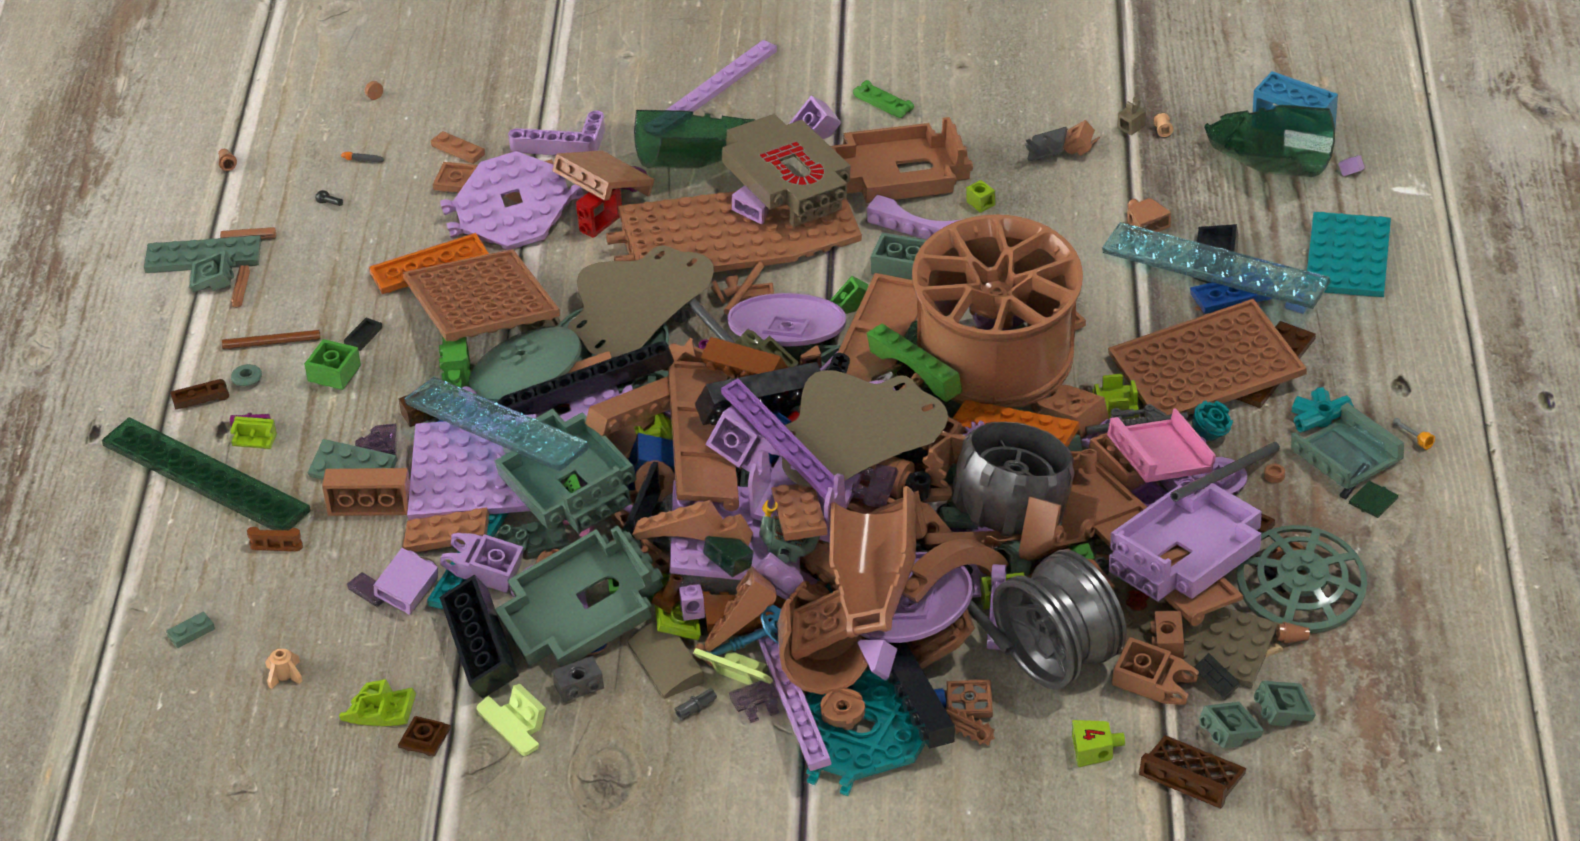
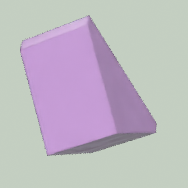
(879, 656)

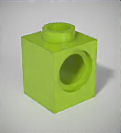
(980, 196)

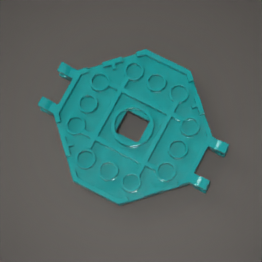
(887, 746)

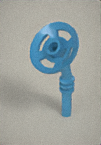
(769, 629)

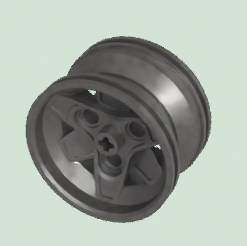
(1060, 618)

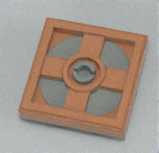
(971, 697)

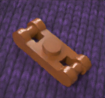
(275, 539)

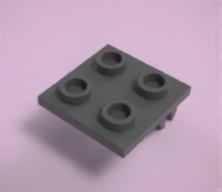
(1046, 144)

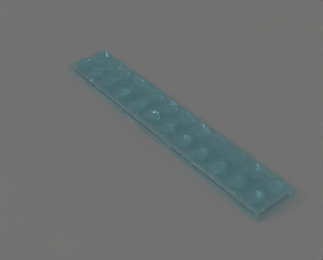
(1216, 265)
(497, 423)

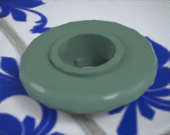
(252, 371)

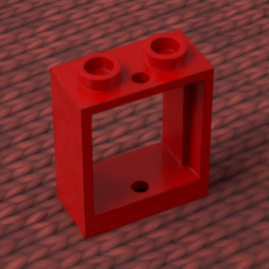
(585, 211)

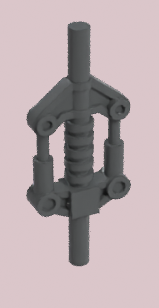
(1151, 412)

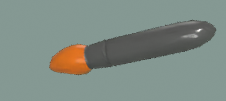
(362, 157)

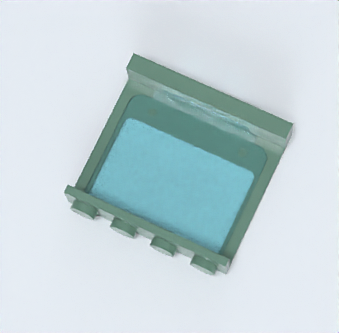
(1350, 448)

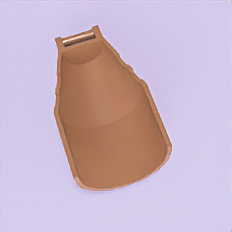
(872, 562)

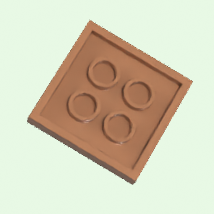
(818, 625)

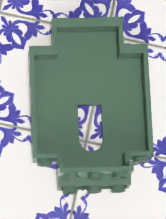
(600, 467)
(549, 615)

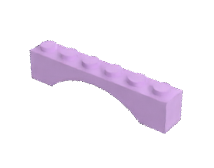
(889, 214)

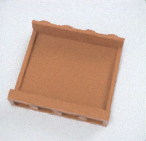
(600, 173)

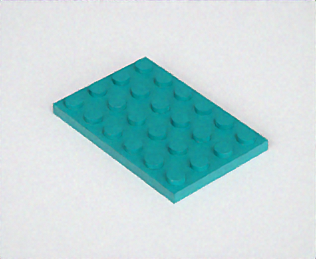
(1350, 252)

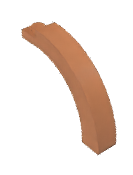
(946, 558)

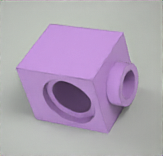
(692, 602)

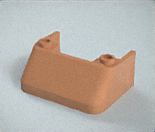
(1041, 530)

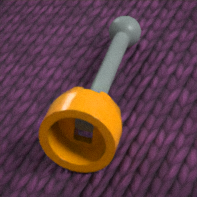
(1424, 438)

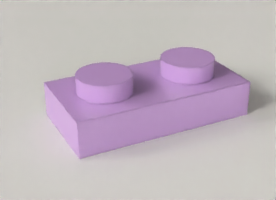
(779, 573)

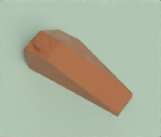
(752, 599)

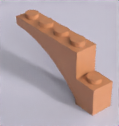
(694, 522)

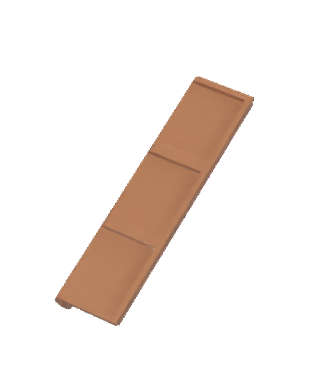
(888, 302)
(699, 470)
(1118, 506)

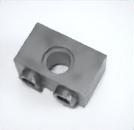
(578, 679)

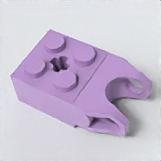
(738, 440)
(486, 557)

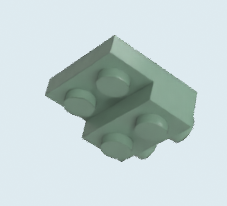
(212, 272)
(1283, 703)
(1229, 724)

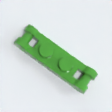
(883, 99)

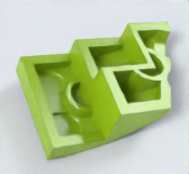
(380, 705)

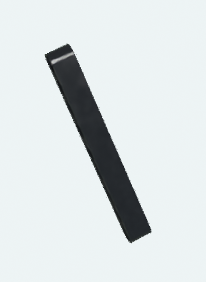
(590, 379)

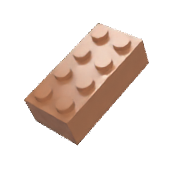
(366, 491)

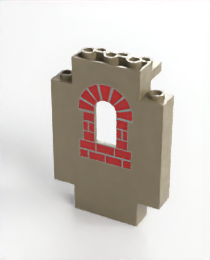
(756, 155)

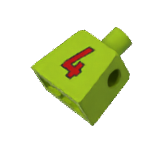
(1094, 741)

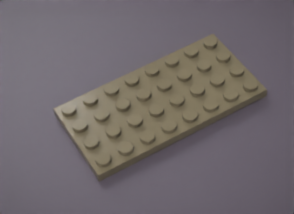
(1230, 636)

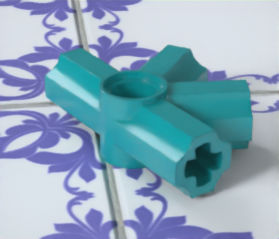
(1318, 410)

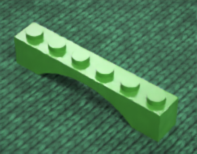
(937, 375)

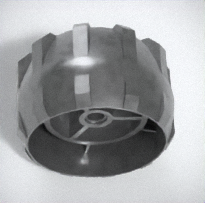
(1003, 468)

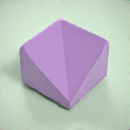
(1351, 165)

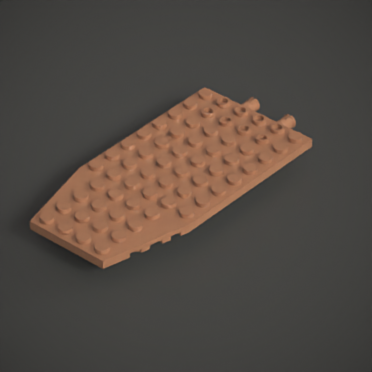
(727, 238)

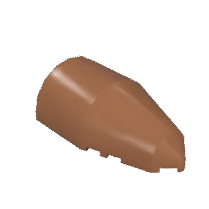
(826, 668)

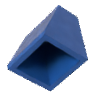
(650, 448)

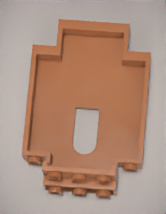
(878, 151)

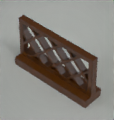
(1188, 780)

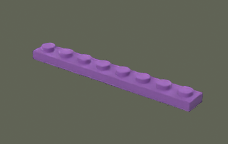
(779, 436)

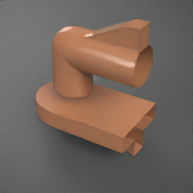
(731, 282)

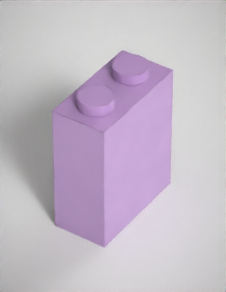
(406, 580)

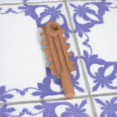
(970, 727)

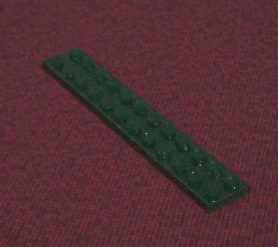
(206, 475)

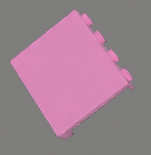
(1162, 448)

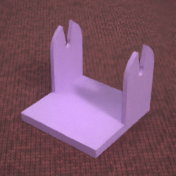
(761, 482)

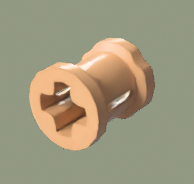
(1163, 126)

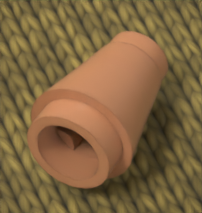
(226, 159)
(1290, 633)

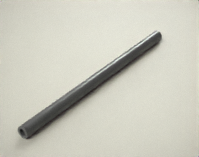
(1224, 471)

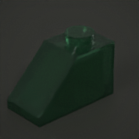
(728, 554)

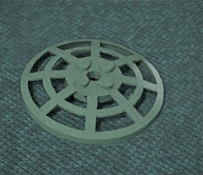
(1301, 585)

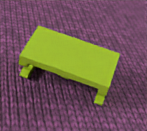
(253, 432)

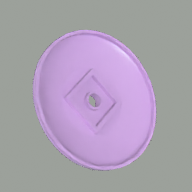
(788, 318)
(934, 612)

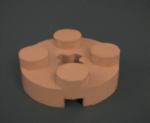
(842, 718)

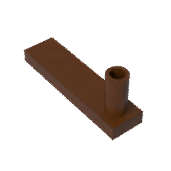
(669, 597)

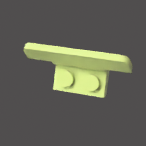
(737, 667)
(515, 720)

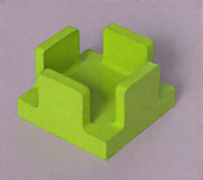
(1116, 394)

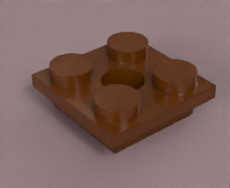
(427, 744)

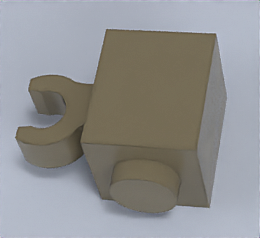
(1132, 117)

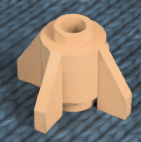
(282, 667)

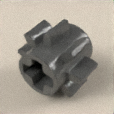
(682, 314)

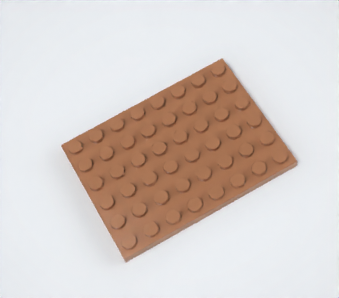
(481, 295)
(1208, 359)

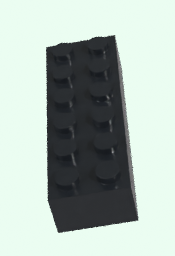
(774, 389)
(478, 637)

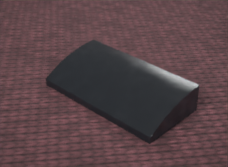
(1219, 236)
(646, 499)

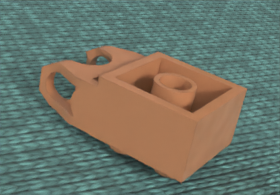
(1075, 405)
(1152, 672)

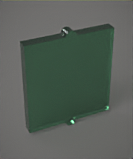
(1373, 499)

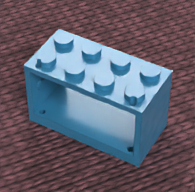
(1289, 91)

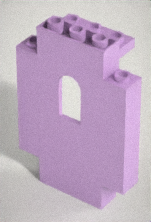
(1209, 524)

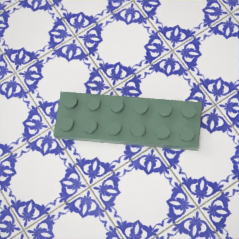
(181, 254)

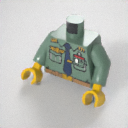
(773, 537)

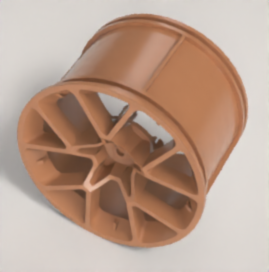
(999, 271)

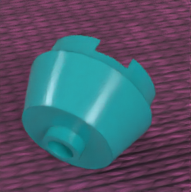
(1211, 420)

